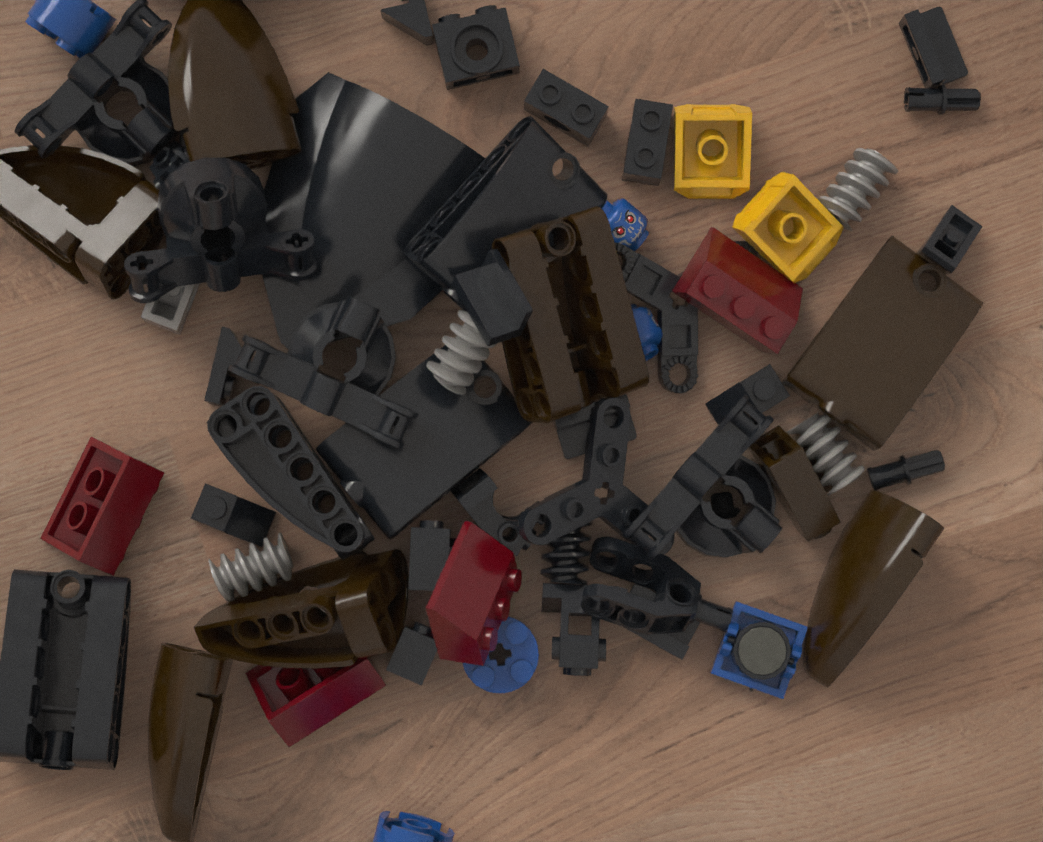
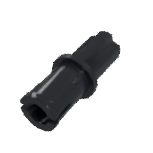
(941, 99)
(906, 469)

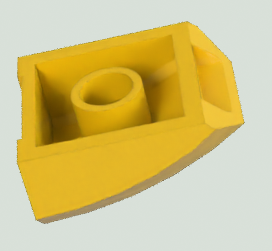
(712, 150)
(788, 226)

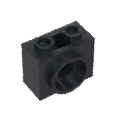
(486, 28)
(428, 554)

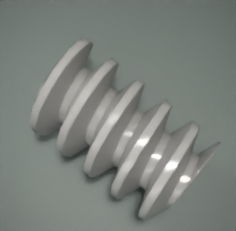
(856, 185)
(462, 357)
(827, 452)
(252, 568)

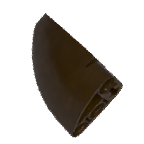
(229, 86)
(81, 211)
(864, 581)
(348, 617)
(180, 730)

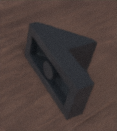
(411, 19)
(950, 240)
(221, 384)
(762, 388)
(233, 515)

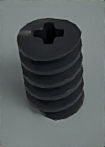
(566, 557)

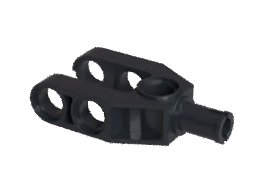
(677, 592)

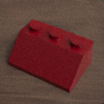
(741, 292)
(102, 506)
(472, 596)
(308, 698)

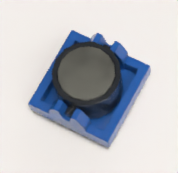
(759, 650)

